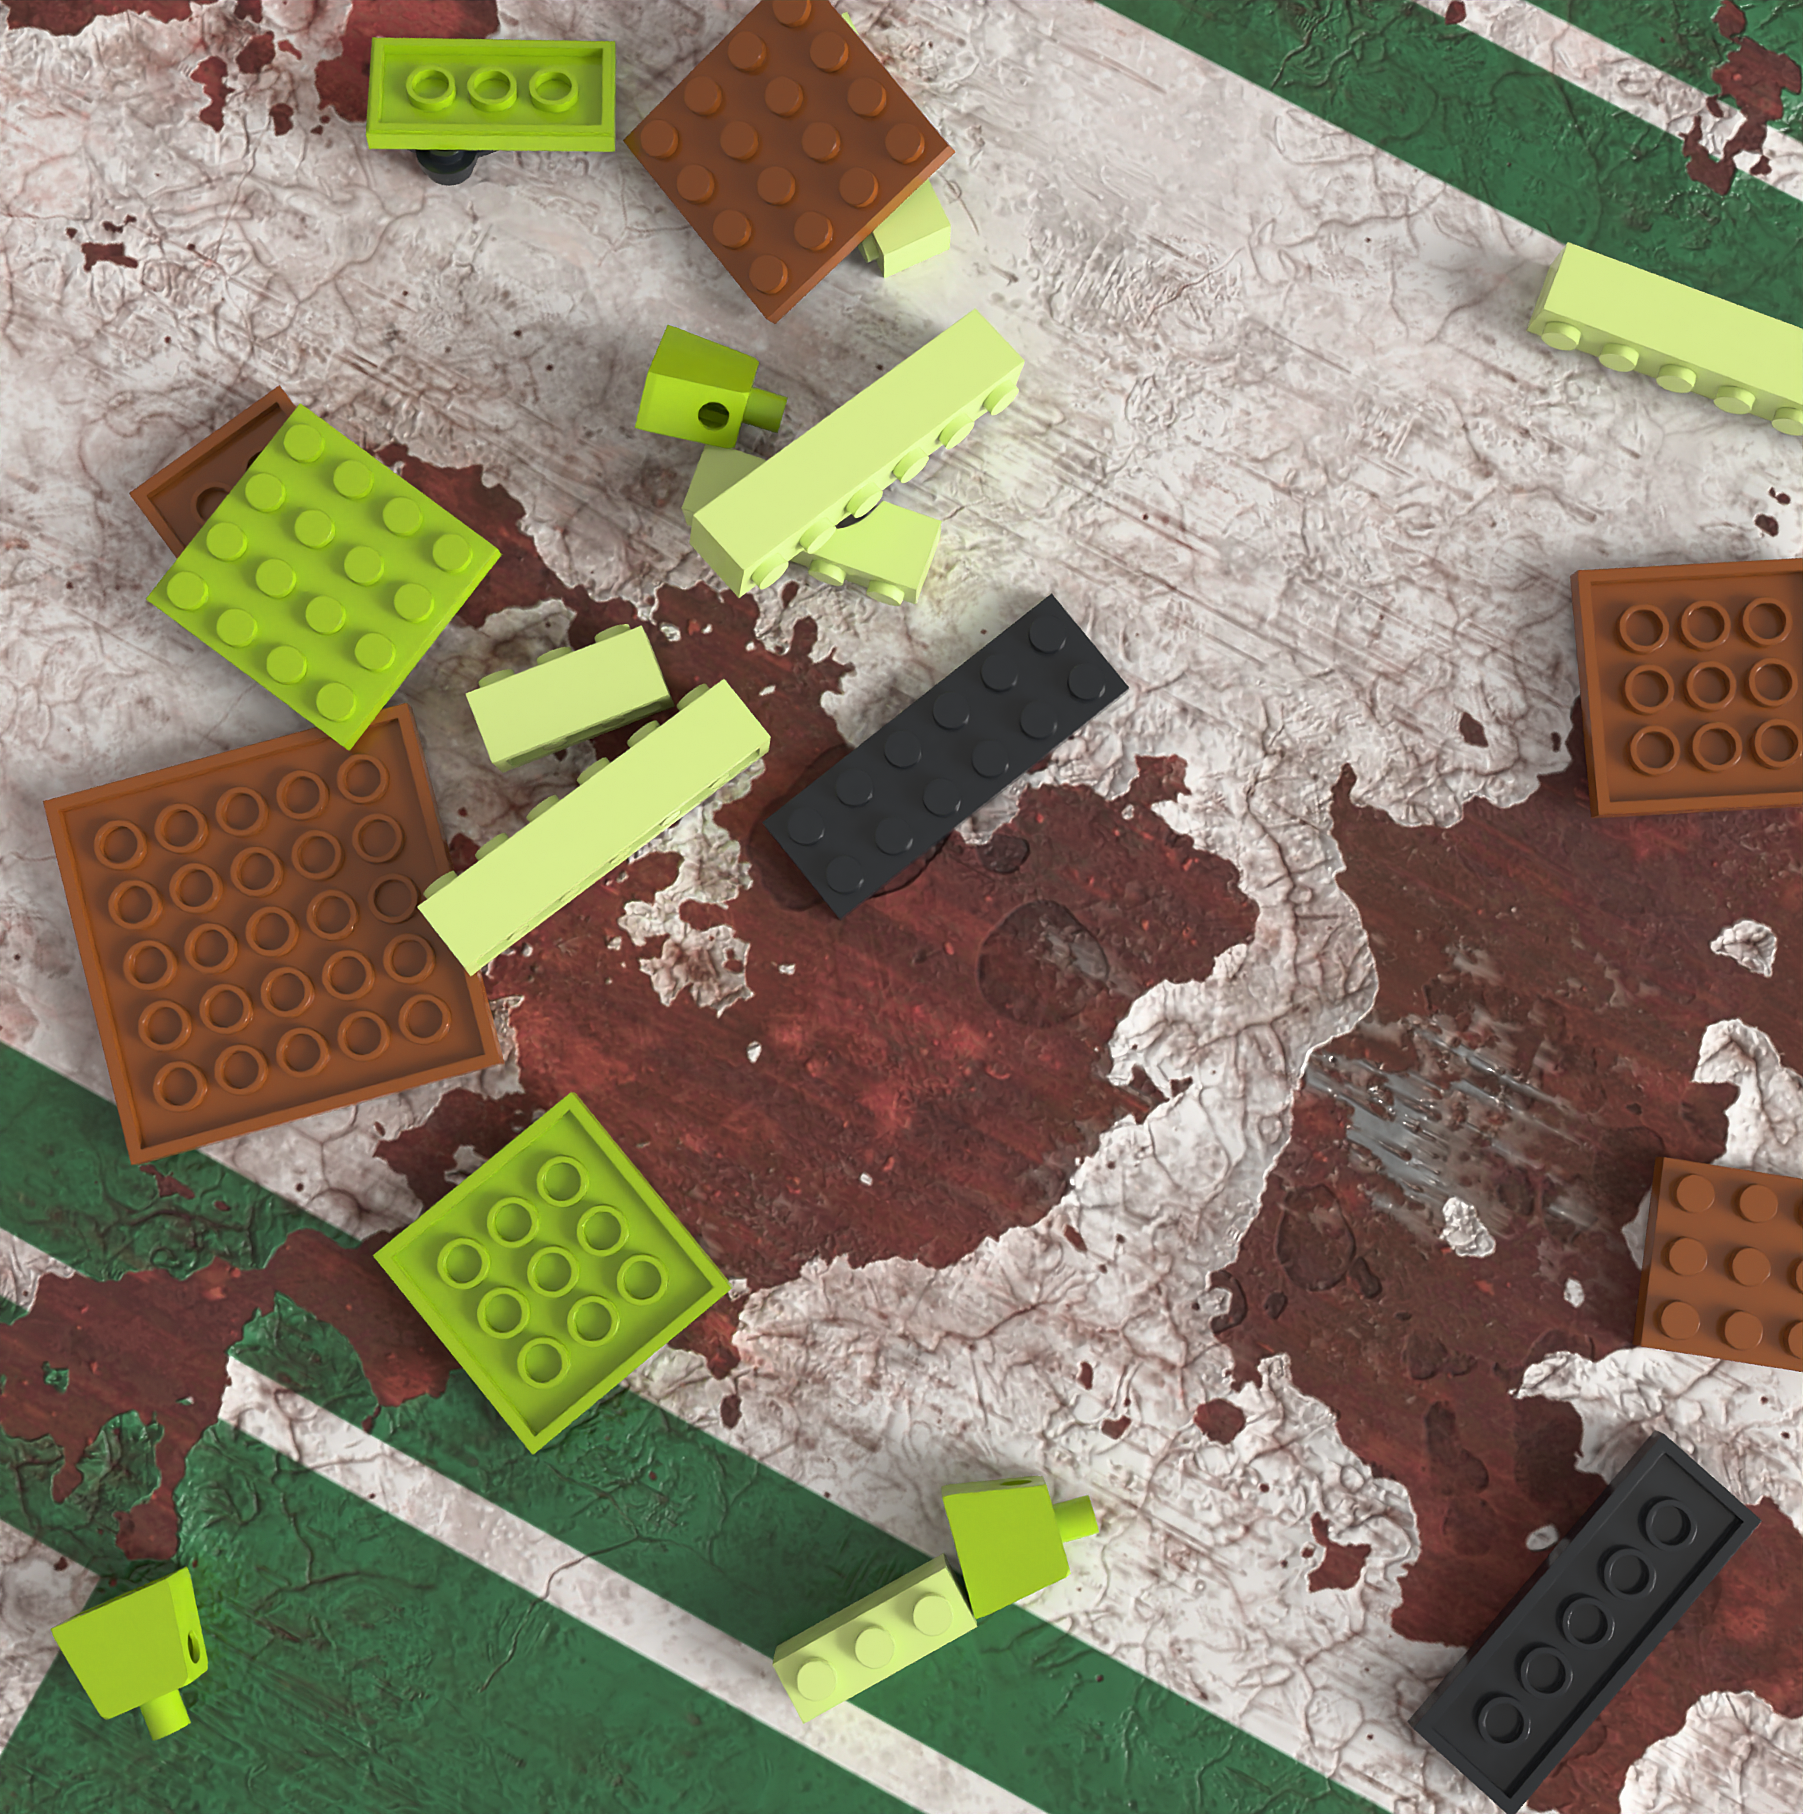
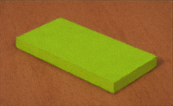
(492, 94)

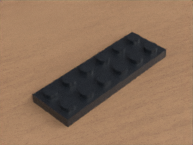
(945, 756)
(1584, 1622)

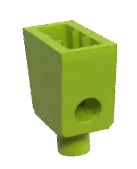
(704, 392)
(1012, 1537)
(139, 1651)

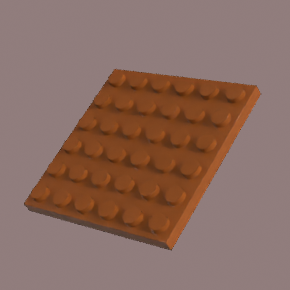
(267, 935)

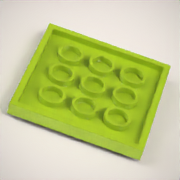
(324, 576)
(553, 1272)

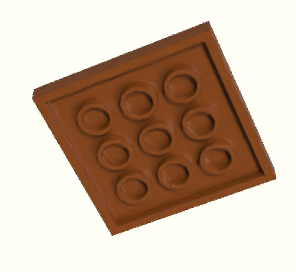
(787, 148)
(1691, 686)

